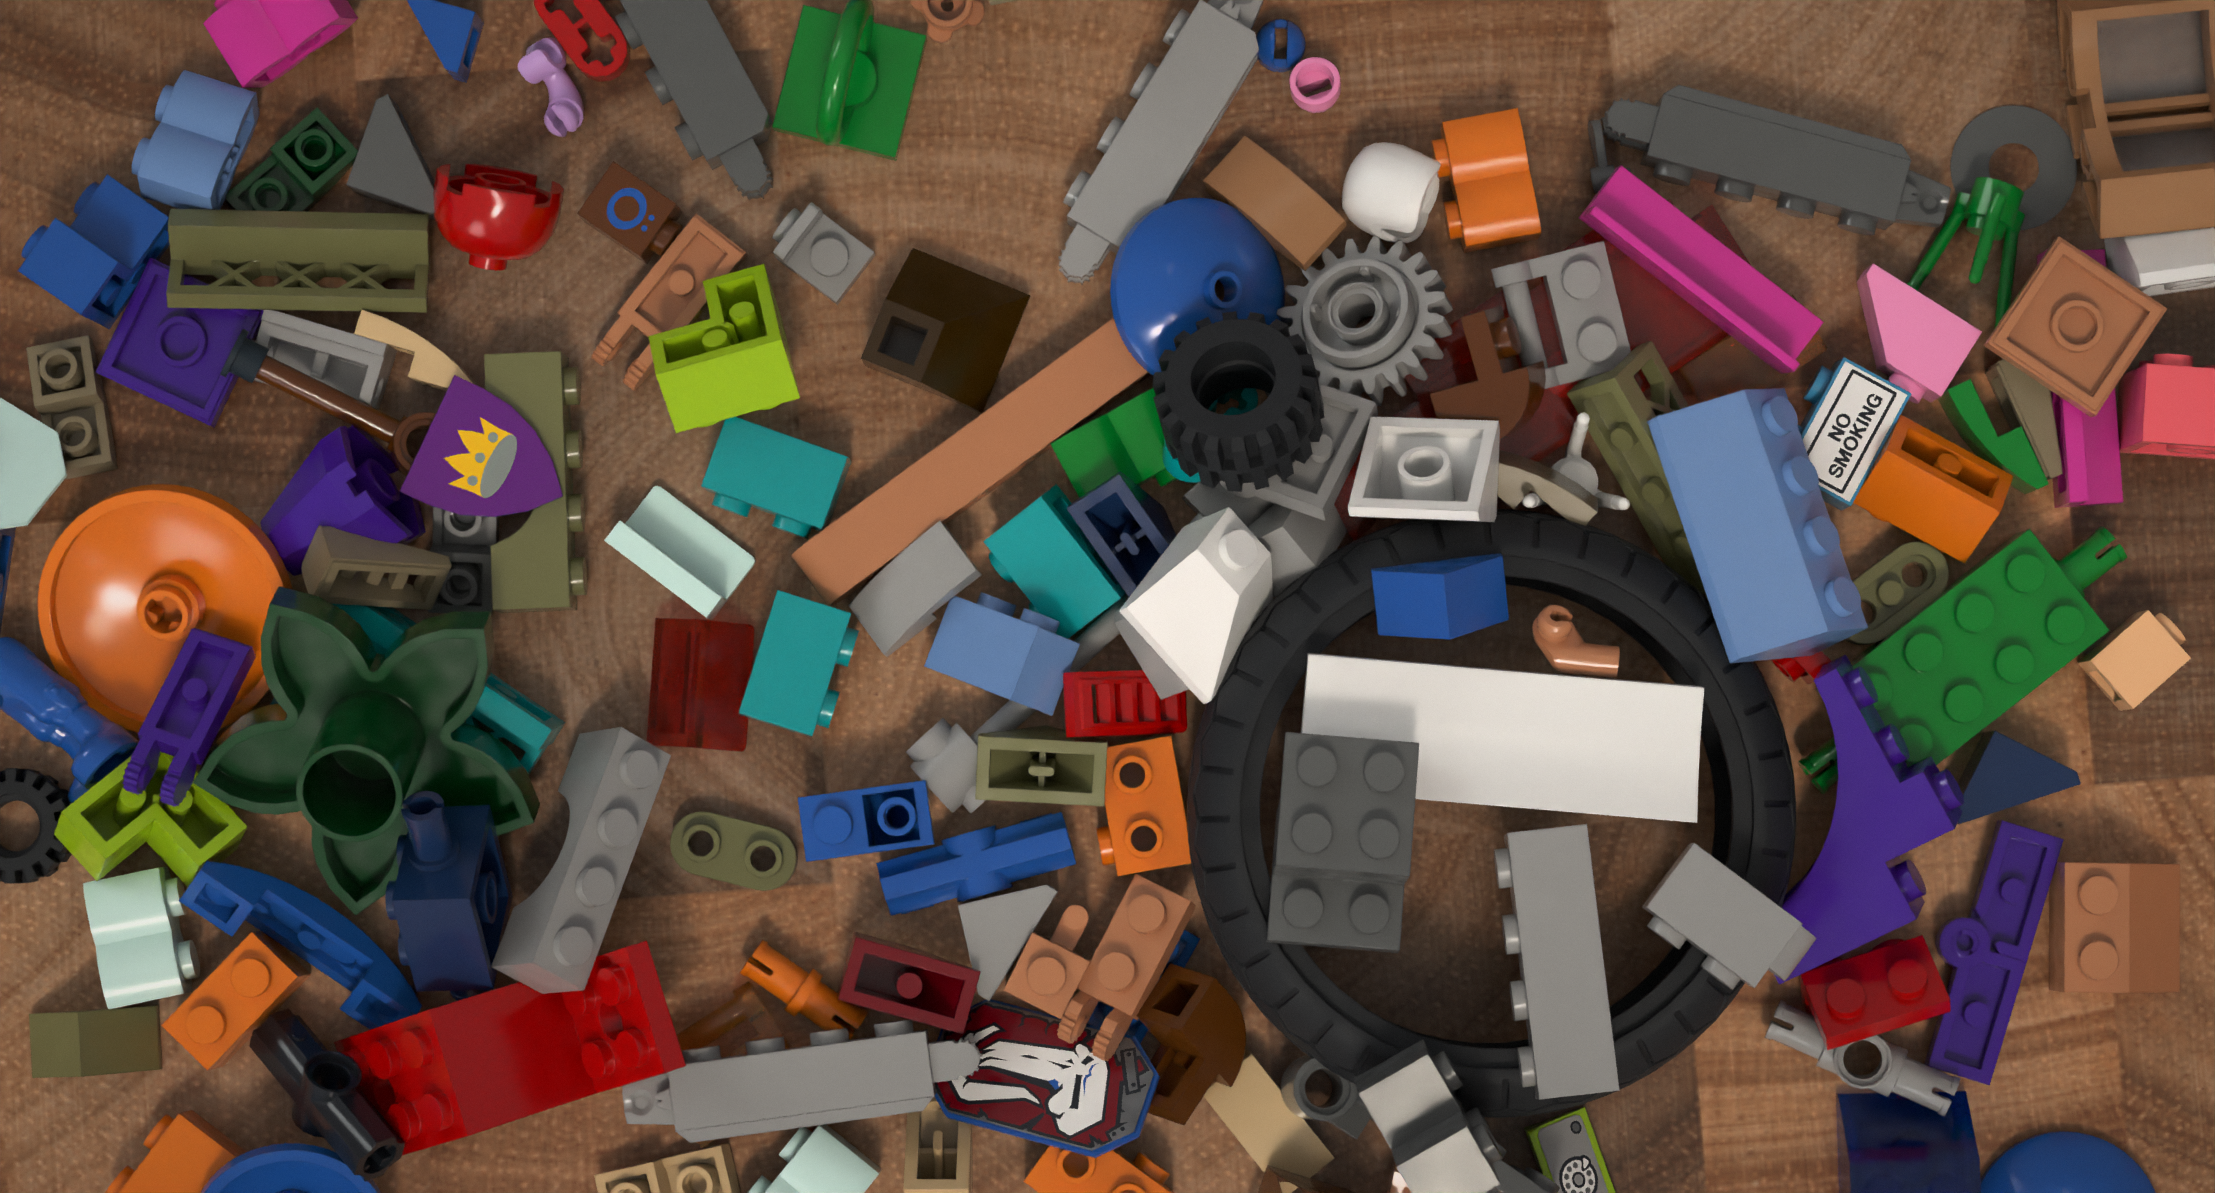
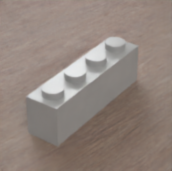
(1559, 962)

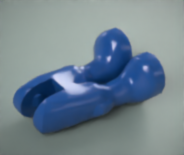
(60, 715)

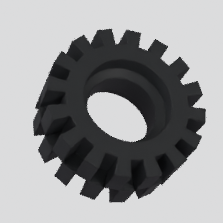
(48, 801)

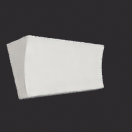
(1521, 733)

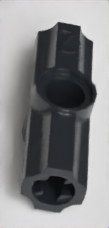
(327, 1094)

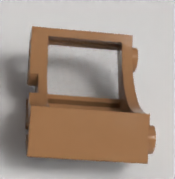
(2142, 111)

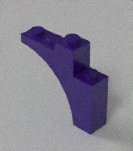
(1880, 812)

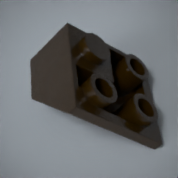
(945, 330)

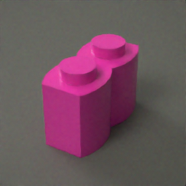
(273, 36)

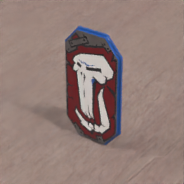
(1047, 1087)

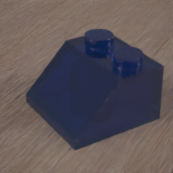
(1905, 1146)

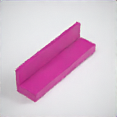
(1701, 270)

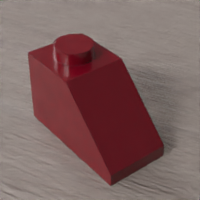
(907, 983)

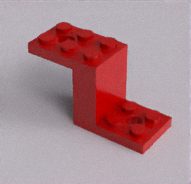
(517, 1051)

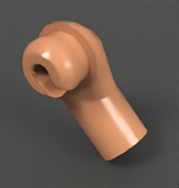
(1566, 648)

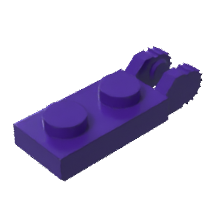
(188, 712)

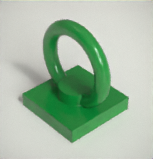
(850, 80)

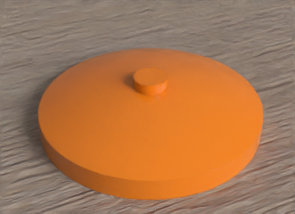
(138, 579)

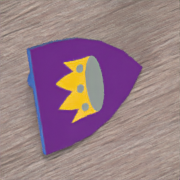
(481, 458)

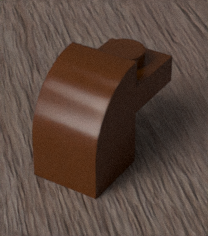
(1502, 388)
(1199, 1040)

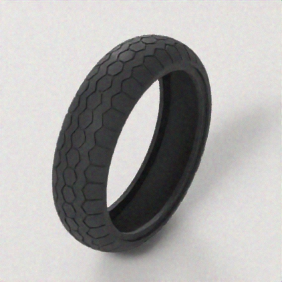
(1539, 552)

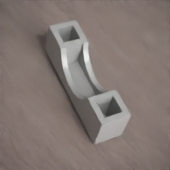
(563, 922)

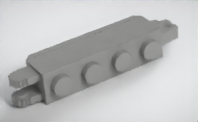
(1163, 132)
(800, 1085)

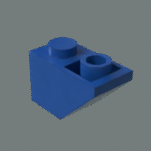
(866, 821)

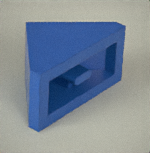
(1440, 597)

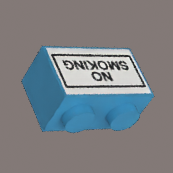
(1848, 426)

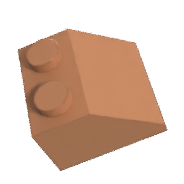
(2114, 928)

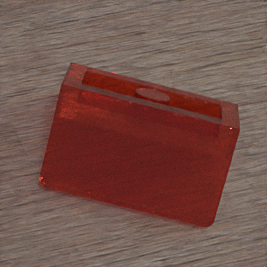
(699, 684)

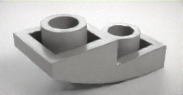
(912, 587)

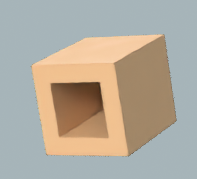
(2136, 658)

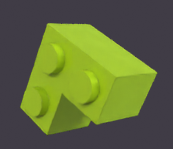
(729, 361)
(113, 823)

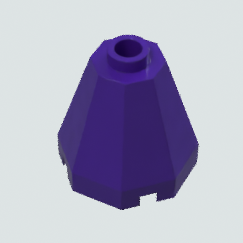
(342, 487)

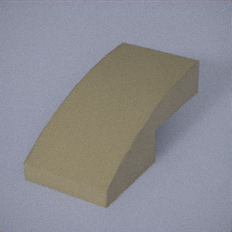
(1521, 475)

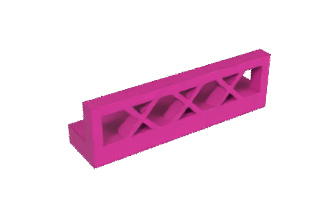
(2087, 446)

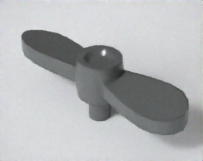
(1602, 171)

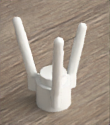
(1580, 471)

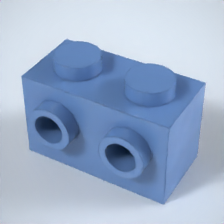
(1001, 653)

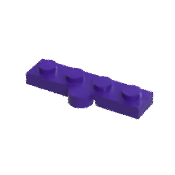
(1991, 951)

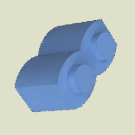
(196, 143)

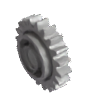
(1405, 311)

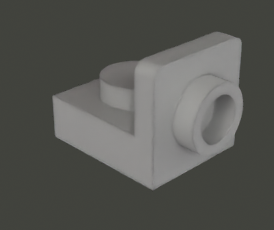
(821, 252)

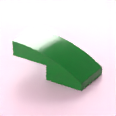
(2008, 452)

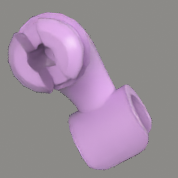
(546, 62)

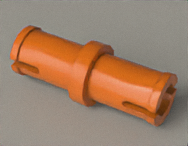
(801, 990)

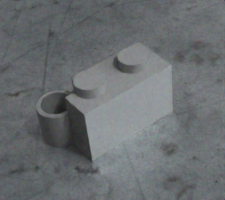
(1725, 920)

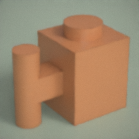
(1050, 967)

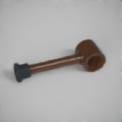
(251, 361)

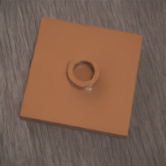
(2075, 327)

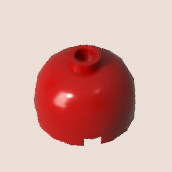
(495, 213)

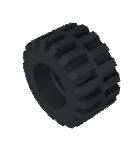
(1229, 358)

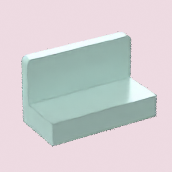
(682, 552)

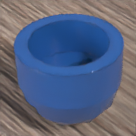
(1267, 41)

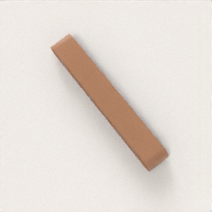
(970, 463)

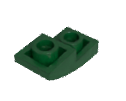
(299, 169)

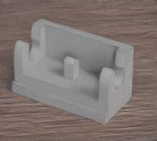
(329, 355)

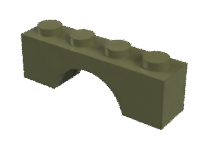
(538, 562)

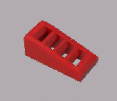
(1123, 704)

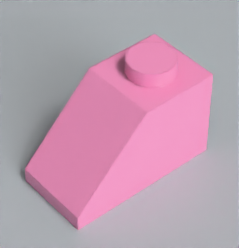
(1912, 335)

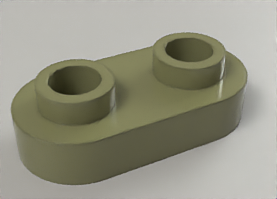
(1890, 597)
(733, 851)

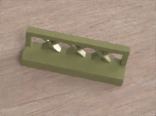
(300, 251)
(1622, 435)

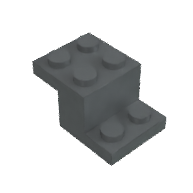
(1342, 842)

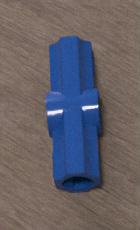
(976, 863)

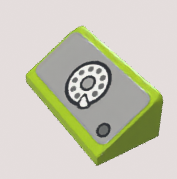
(1569, 1153)

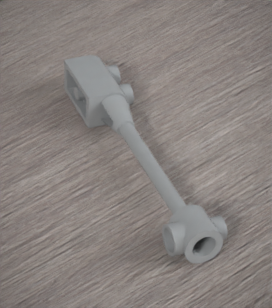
(949, 755)

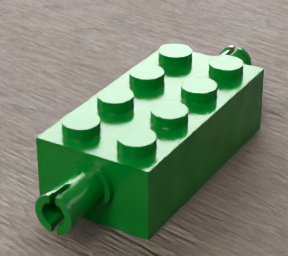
(1980, 646)

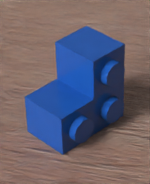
(101, 254)

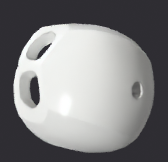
(1390, 191)

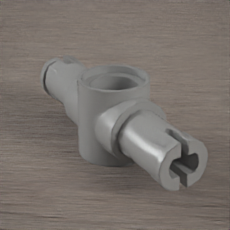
(1894, 1073)

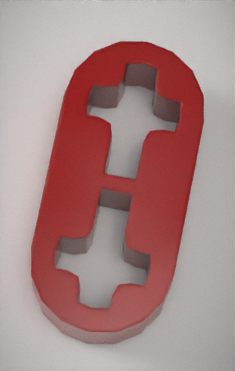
(576, 47)

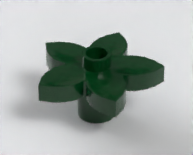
(366, 734)

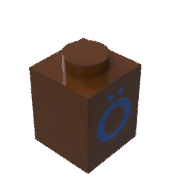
(632, 214)

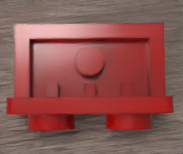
(1874, 991)

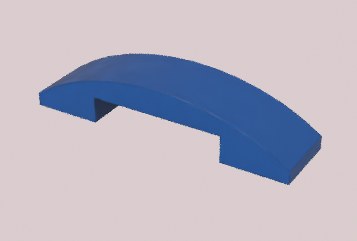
(309, 929)

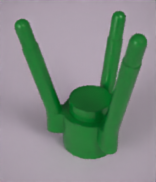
(1990, 214)

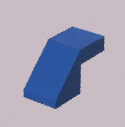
(452, 33)

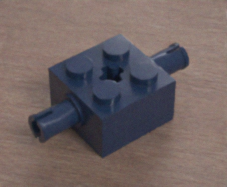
(449, 895)

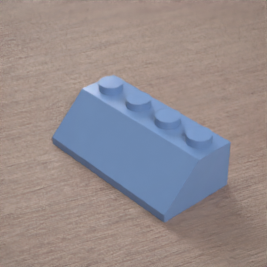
(1758, 526)

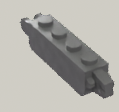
(708, 85)
(1777, 158)

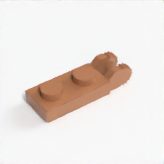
(670, 293)
(1127, 963)

